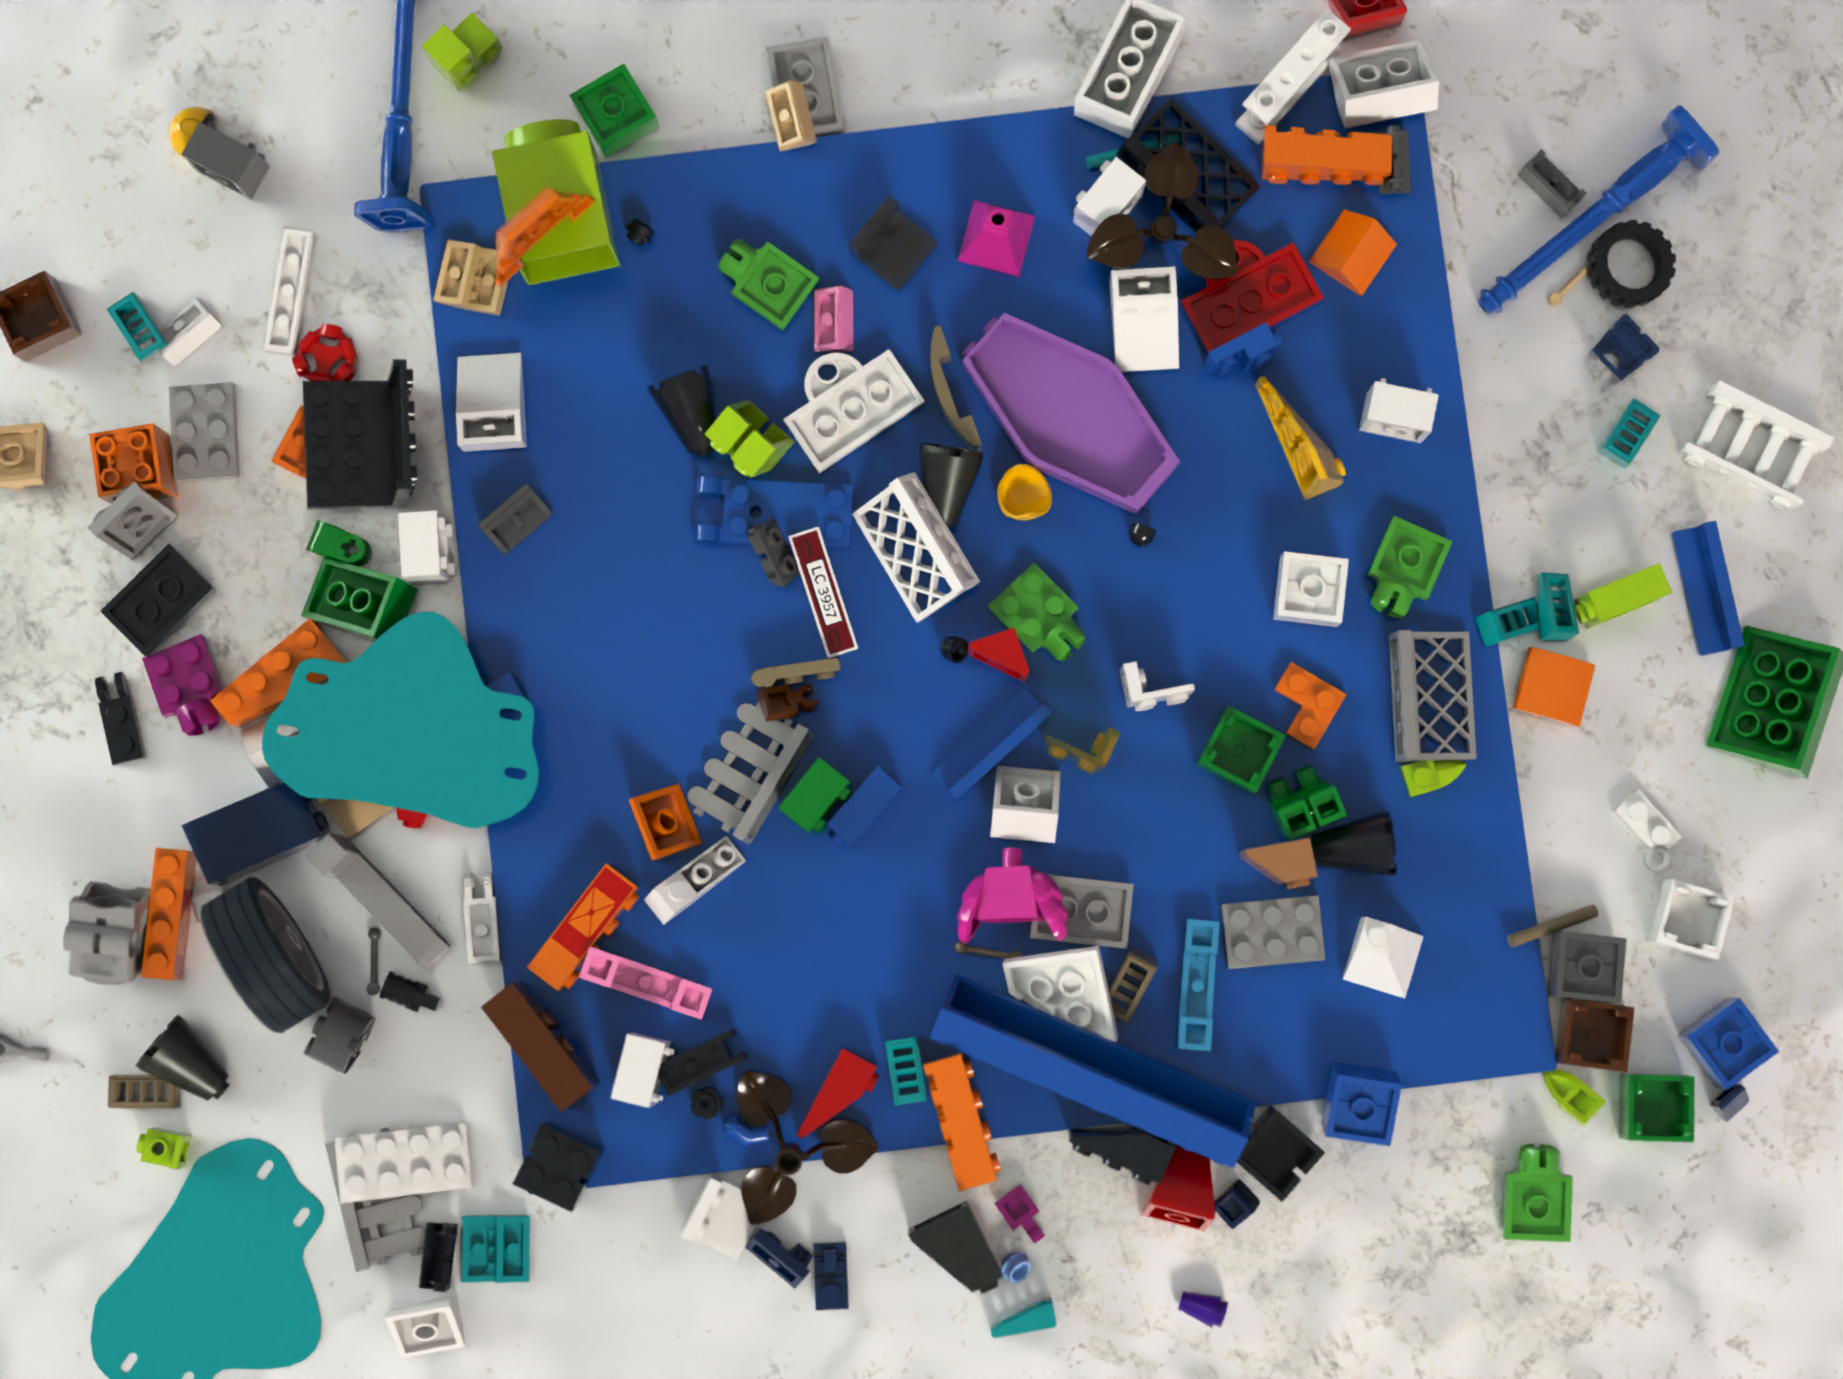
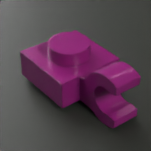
(1018, 1210)

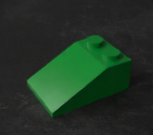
(357, 599)

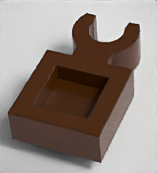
(783, 703)

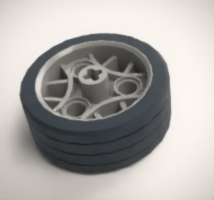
(265, 955)

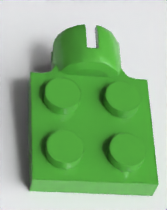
(767, 281)
(1406, 566)
(1039, 614)
(1538, 1197)

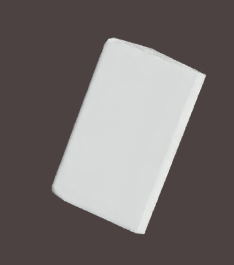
(187, 331)

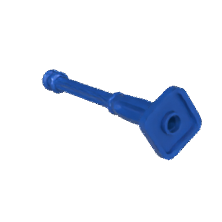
(1684, 142)
(393, 208)

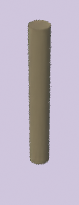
(1552, 926)

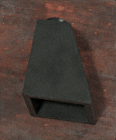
(958, 1247)

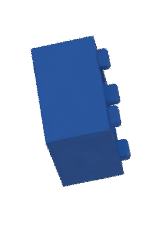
(1728, 1043)
(1361, 1104)

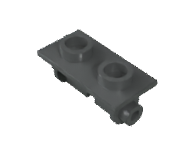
(1400, 176)
(779, 564)

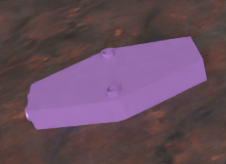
(1069, 412)

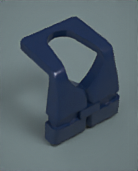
(1629, 344)

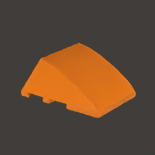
(531, 225)

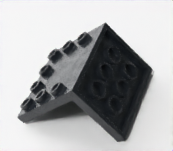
(359, 441)

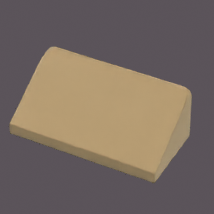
(790, 115)

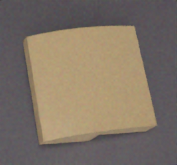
(469, 279)

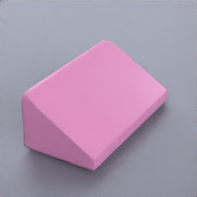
(833, 320)

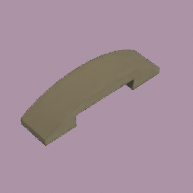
(965, 426)

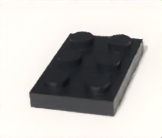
(157, 600)

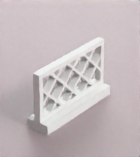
(931, 535)

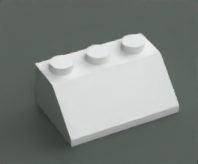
(1384, 83)

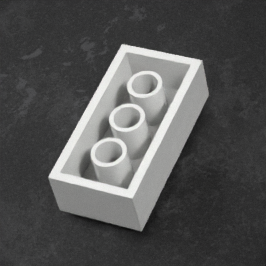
(1129, 66)

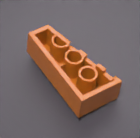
(1325, 156)
(268, 680)

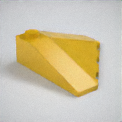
(1307, 454)

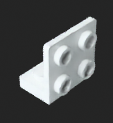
(1134, 682)
(719, 1218)

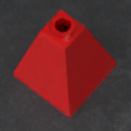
(1184, 1192)

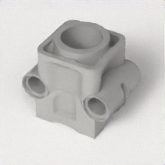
(107, 933)

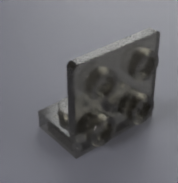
(892, 245)

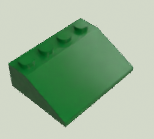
(1777, 701)

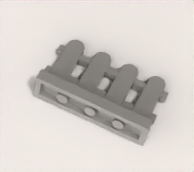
(761, 796)
(371, 1216)

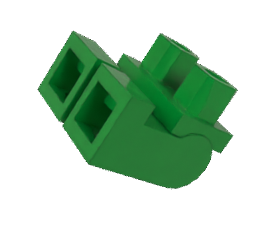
(1304, 806)

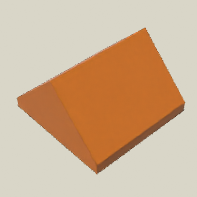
(1354, 251)
(665, 822)

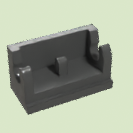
(1551, 184)
(515, 519)

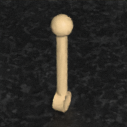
(1556, 298)

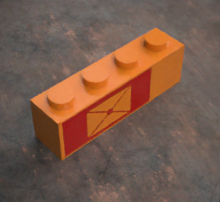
(169, 914)
(583, 927)

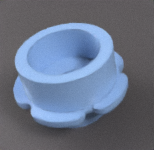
(1015, 1267)

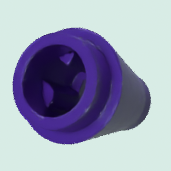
(1204, 1308)

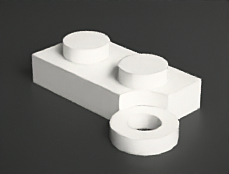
(1649, 827)

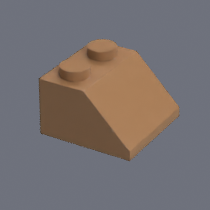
(1284, 862)

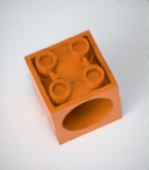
(130, 456)

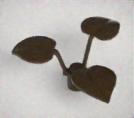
(1166, 174)
(767, 1192)

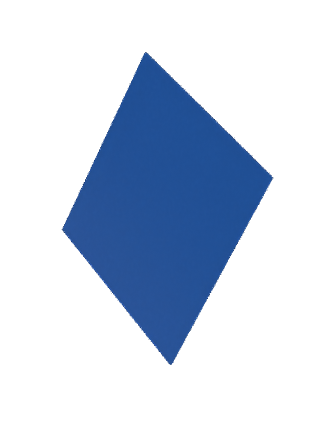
(651, 640)

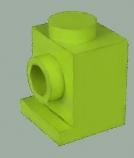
(175, 1147)

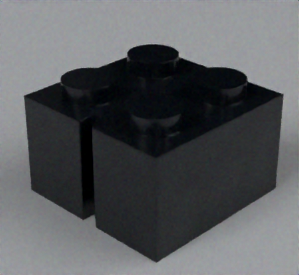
(1276, 1151)
(558, 1166)

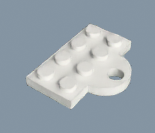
(850, 406)

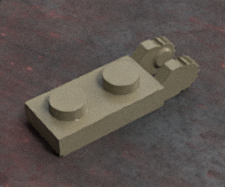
(794, 672)

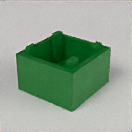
(614, 110)
(1240, 750)
(816, 796)
(1656, 1107)

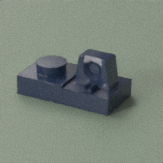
(788, 1265)
(831, 1275)

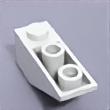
(694, 880)

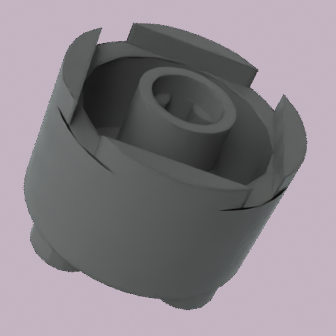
(339, 1035)

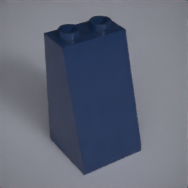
(254, 833)

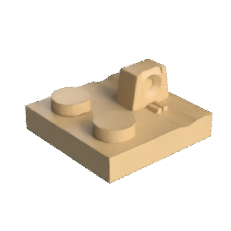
(22, 455)

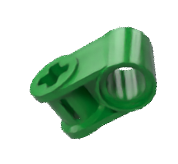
(335, 543)

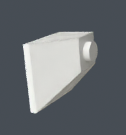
(1382, 957)

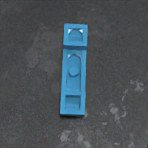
(1197, 985)

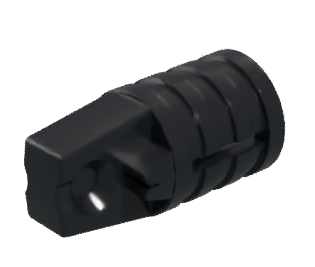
(408, 993)

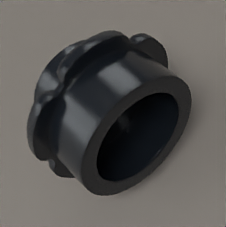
(639, 232)
(699, 1097)

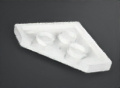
(1065, 986)

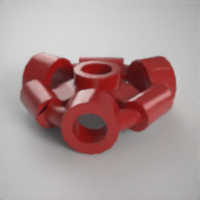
(326, 356)

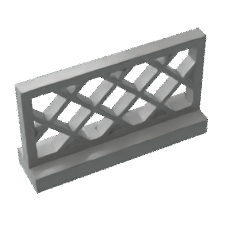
(1406, 702)

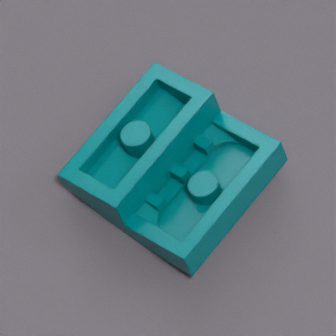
(494, 1248)

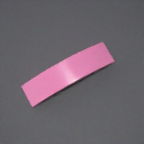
(645, 982)

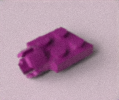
(185, 683)

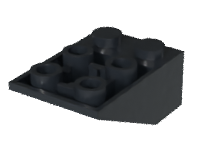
(1127, 1148)

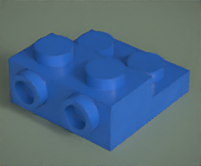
(1250, 351)

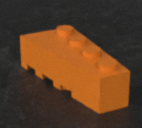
(960, 1121)

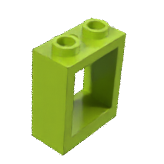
(1622, 596)

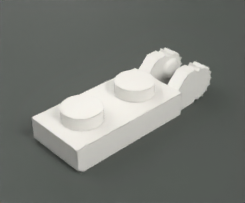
(481, 922)

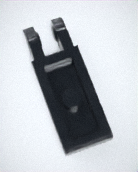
(120, 721)

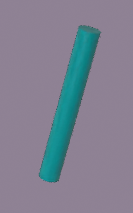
(1097, 160)

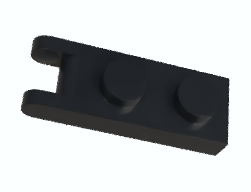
(698, 1063)

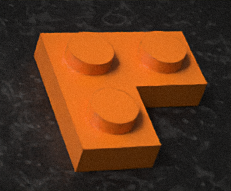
(1317, 701)

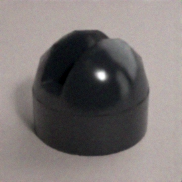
(1141, 534)
(961, 649)

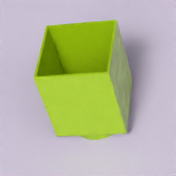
(563, 159)

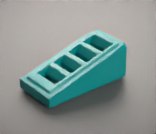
(126, 306)
(1616, 453)
(1554, 627)
(1493, 628)
(901, 1044)
(1033, 1318)

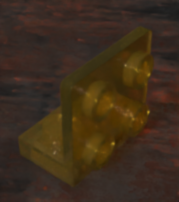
(1102, 748)

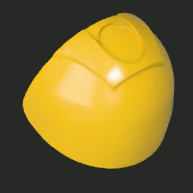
(184, 125)
(1024, 493)

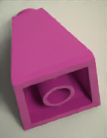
(996, 238)

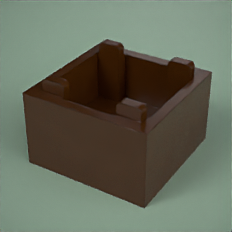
(36, 316)
(1594, 1034)

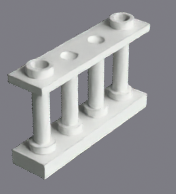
(1292, 76)
(1754, 413)

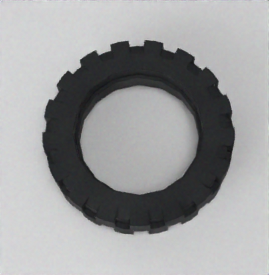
(1653, 242)

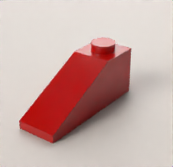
(843, 1086)

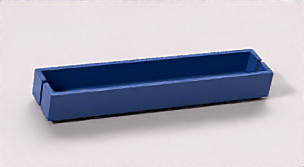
(1094, 1071)

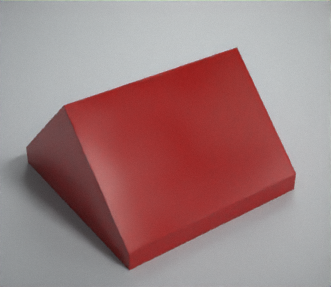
(1368, 16)
(1002, 653)

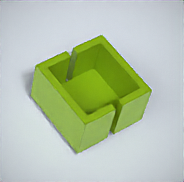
(739, 436)

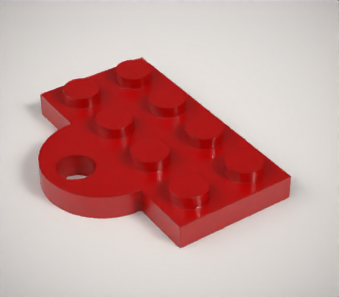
(1259, 293)

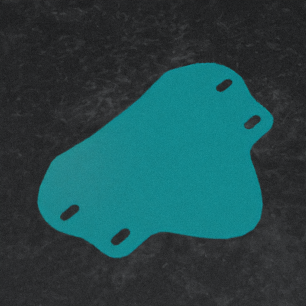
(406, 730)
(217, 1276)

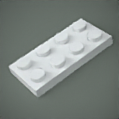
(402, 1162)

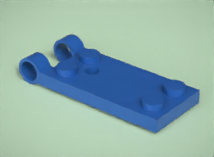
(791, 504)

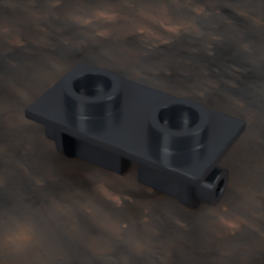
(438, 1256)

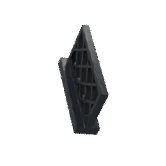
(1190, 210)

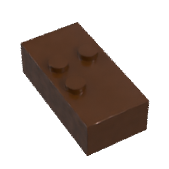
(540, 1045)

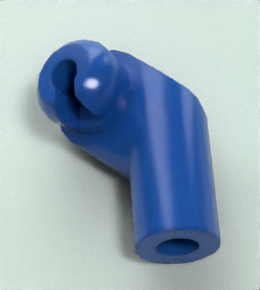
(741, 1134)

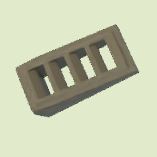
(1143, 961)
(115, 1092)

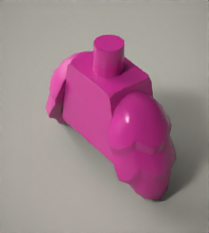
(1011, 895)

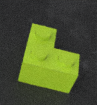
(462, 51)

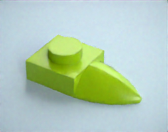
(1430, 775)
(1573, 1096)

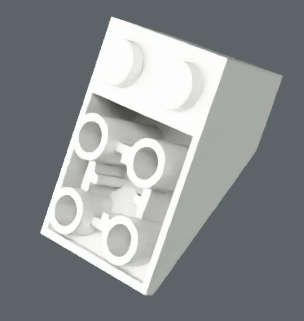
(1145, 318)
(490, 402)

